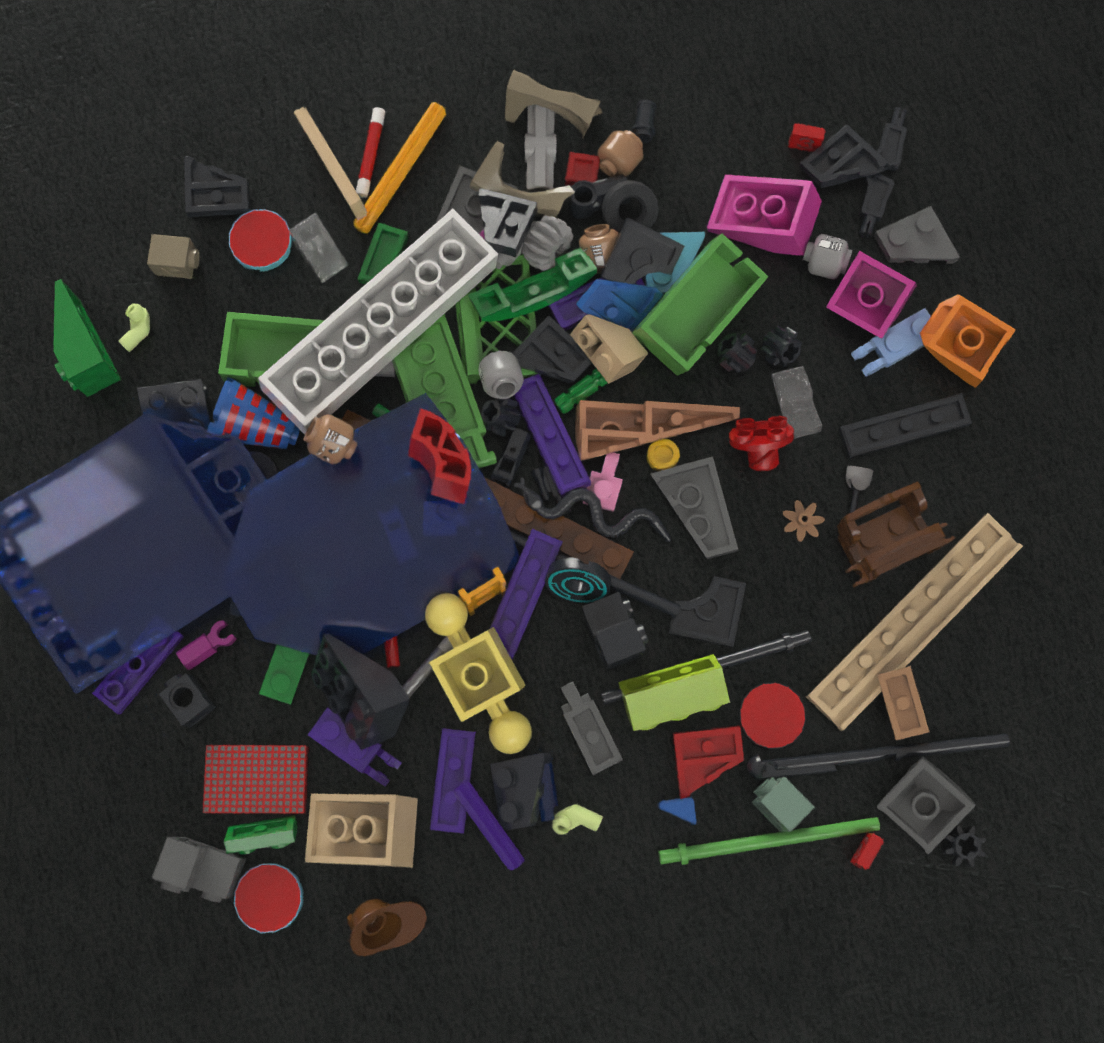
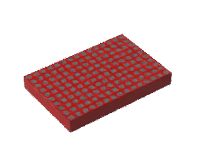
(255, 779)

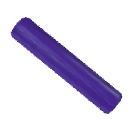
(488, 825)

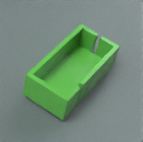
(699, 305)
(257, 342)

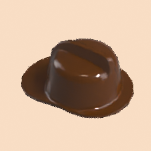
(384, 925)

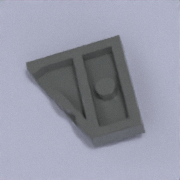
(916, 239)

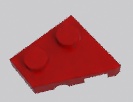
(705, 755)

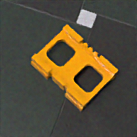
(484, 592)

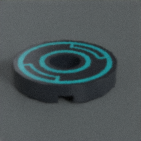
(578, 581)

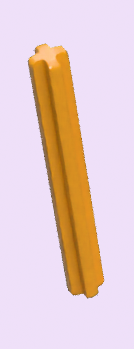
(400, 166)

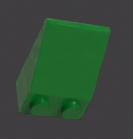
(78, 346)

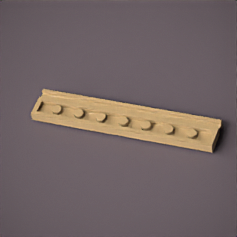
(914, 621)

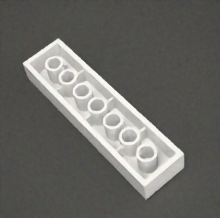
(379, 321)

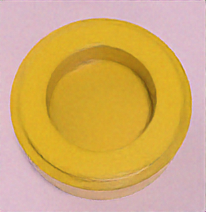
(663, 454)

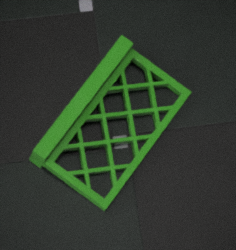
(469, 326)

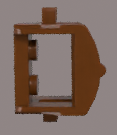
(890, 537)

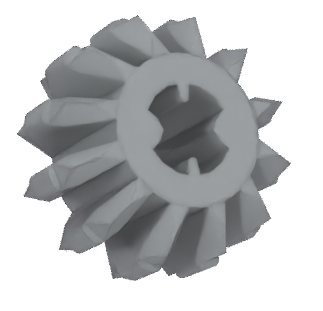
(547, 241)

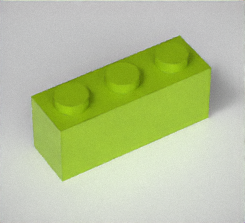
(674, 692)

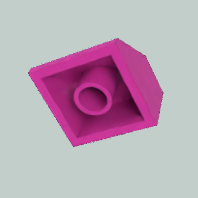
(871, 295)

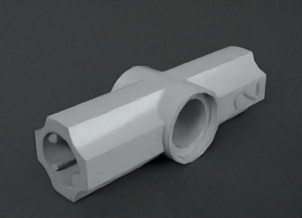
(540, 149)

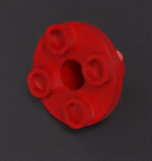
(762, 440)

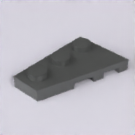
(700, 504)

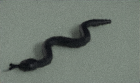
(535, 503)

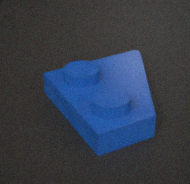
(619, 302)

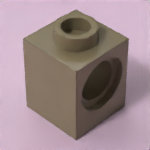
(172, 256)

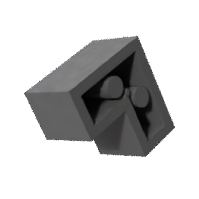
(198, 866)

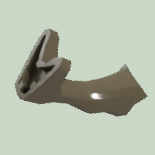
(524, 91)
(490, 178)

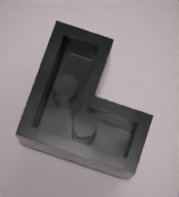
(613, 631)

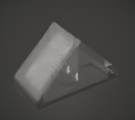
(317, 247)

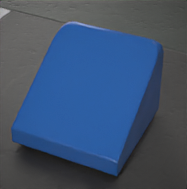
(679, 808)

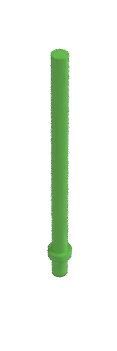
(683, 853)

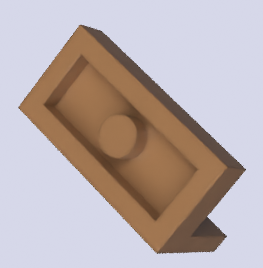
(903, 703)

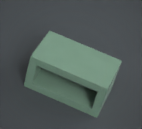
(781, 803)

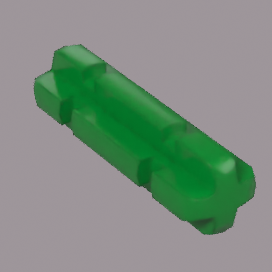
(580, 391)

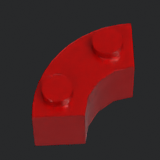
(442, 455)

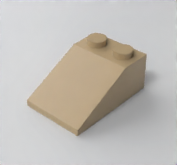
(361, 830)

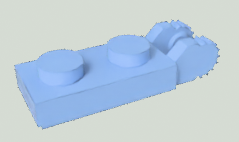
(896, 344)

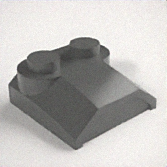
(926, 804)

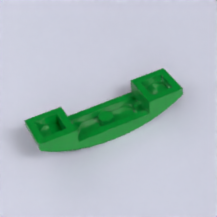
(535, 292)

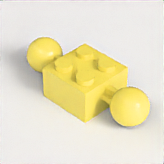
(477, 674)

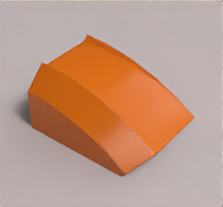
(965, 338)

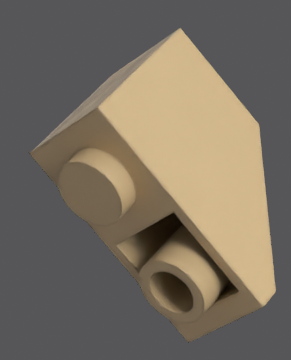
(609, 347)

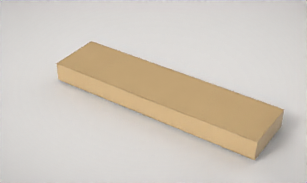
(331, 163)

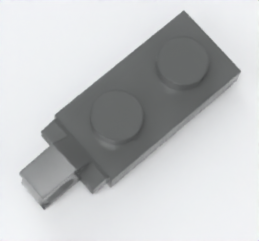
(589, 730)

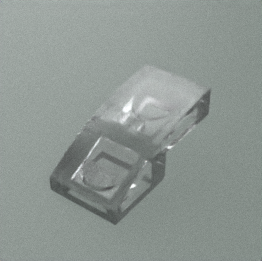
(796, 401)

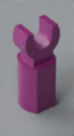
(204, 646)

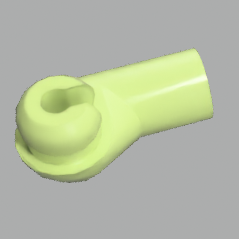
(138, 327)
(573, 817)

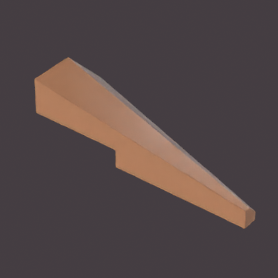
(619, 426)

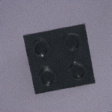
(177, 402)

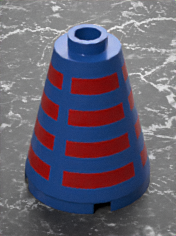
(251, 418)

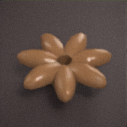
(800, 525)

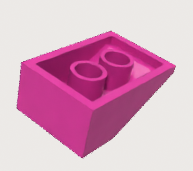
(766, 212)

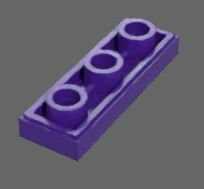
(125, 682)

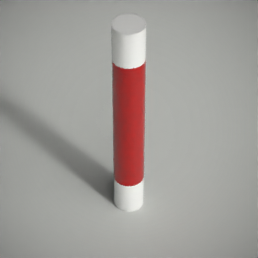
(370, 152)

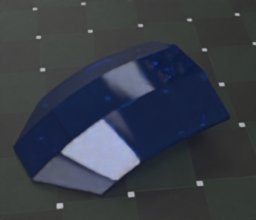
(361, 542)
(124, 543)

